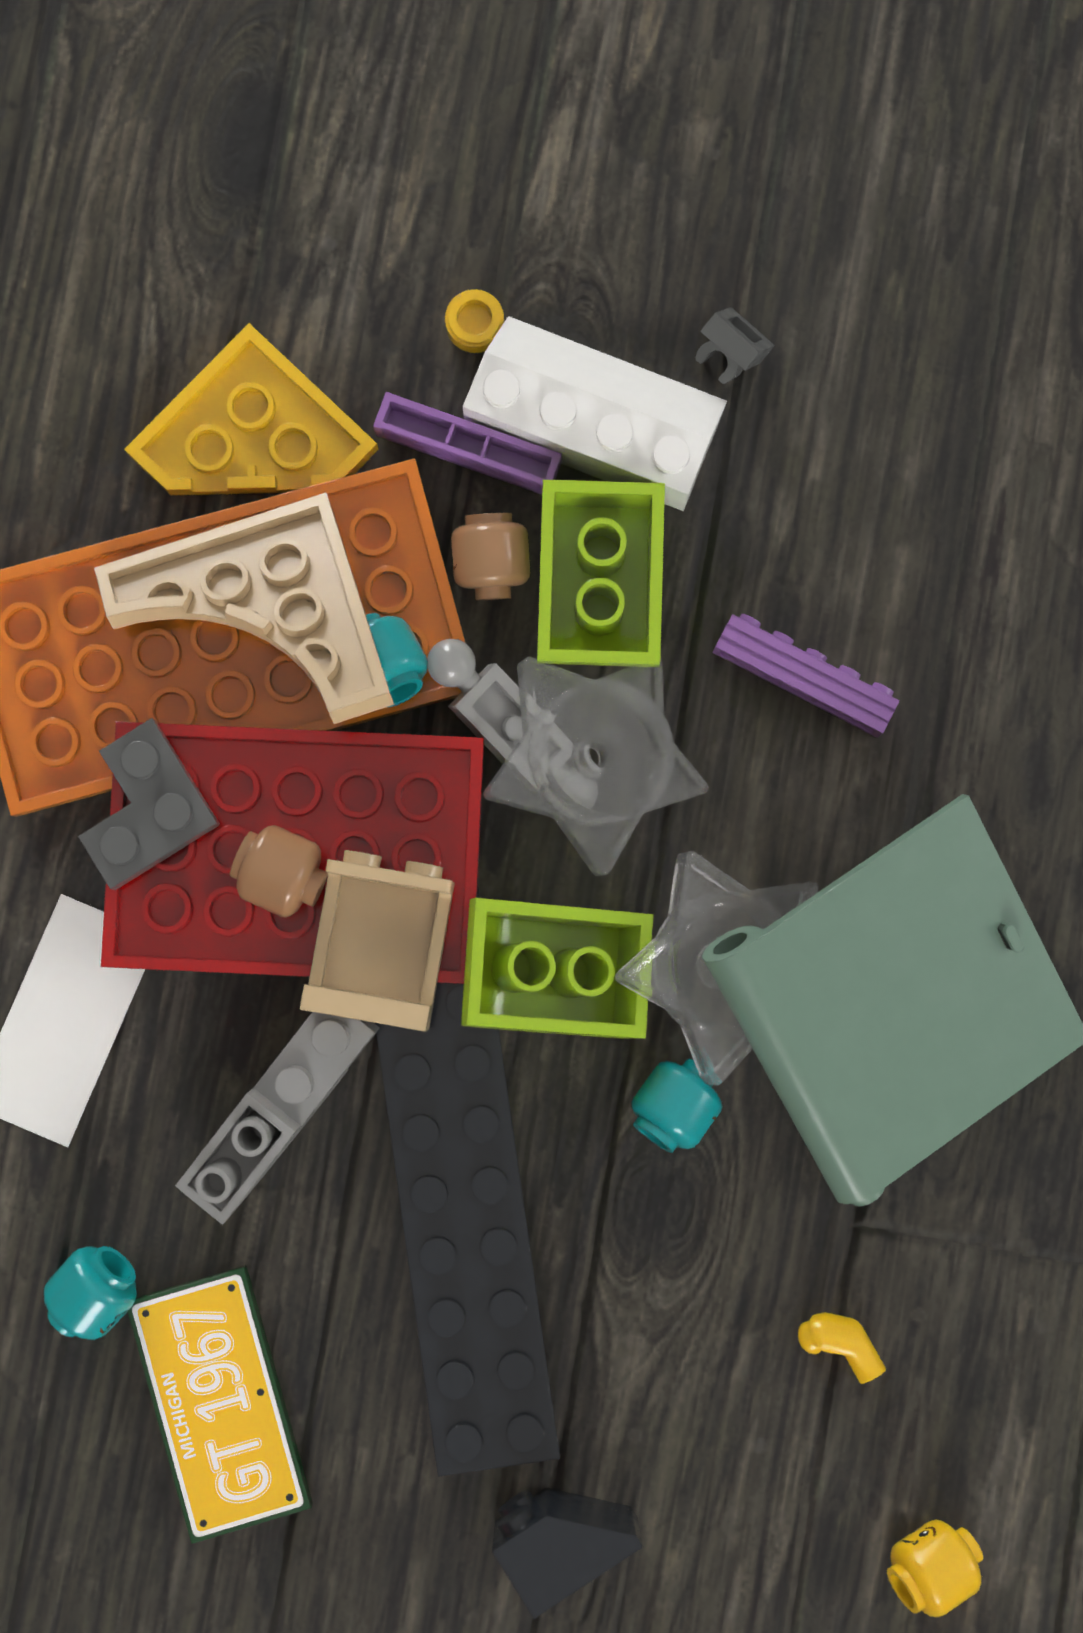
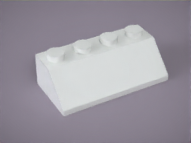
(594, 409)

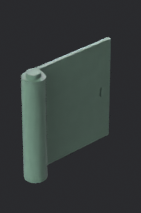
(897, 1003)

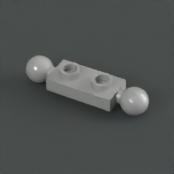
(487, 700)

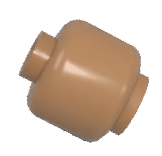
(490, 555)
(278, 871)

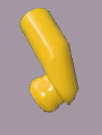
(843, 1337)

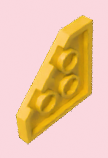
(250, 428)

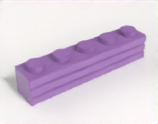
(466, 443)
(806, 674)

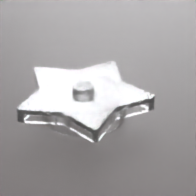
(552, 762)
(672, 969)

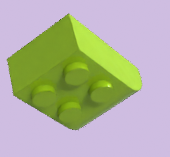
(601, 573)
(552, 969)

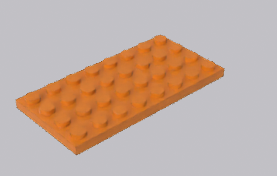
(76, 676)

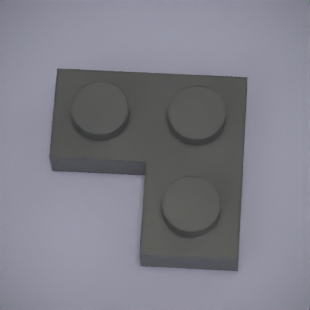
(163, 809)

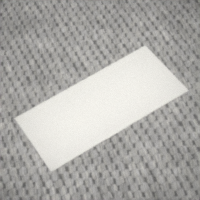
(62, 1024)

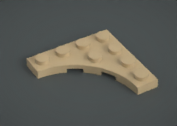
(272, 577)

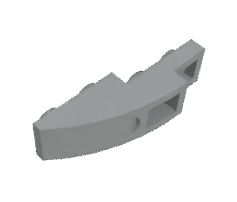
(274, 1112)

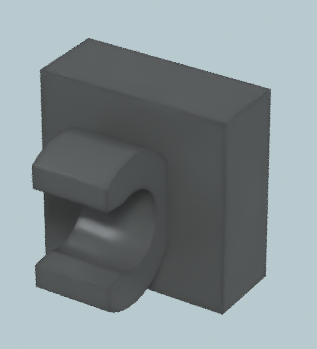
(736, 339)

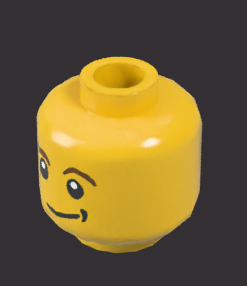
(935, 1568)

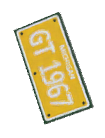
(219, 1404)

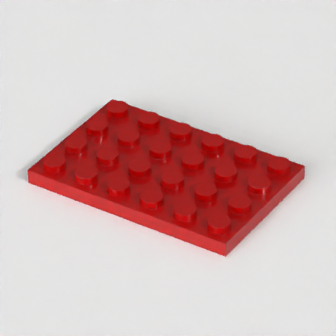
(336, 788)

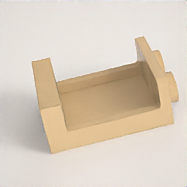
(379, 942)

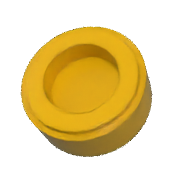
(473, 320)

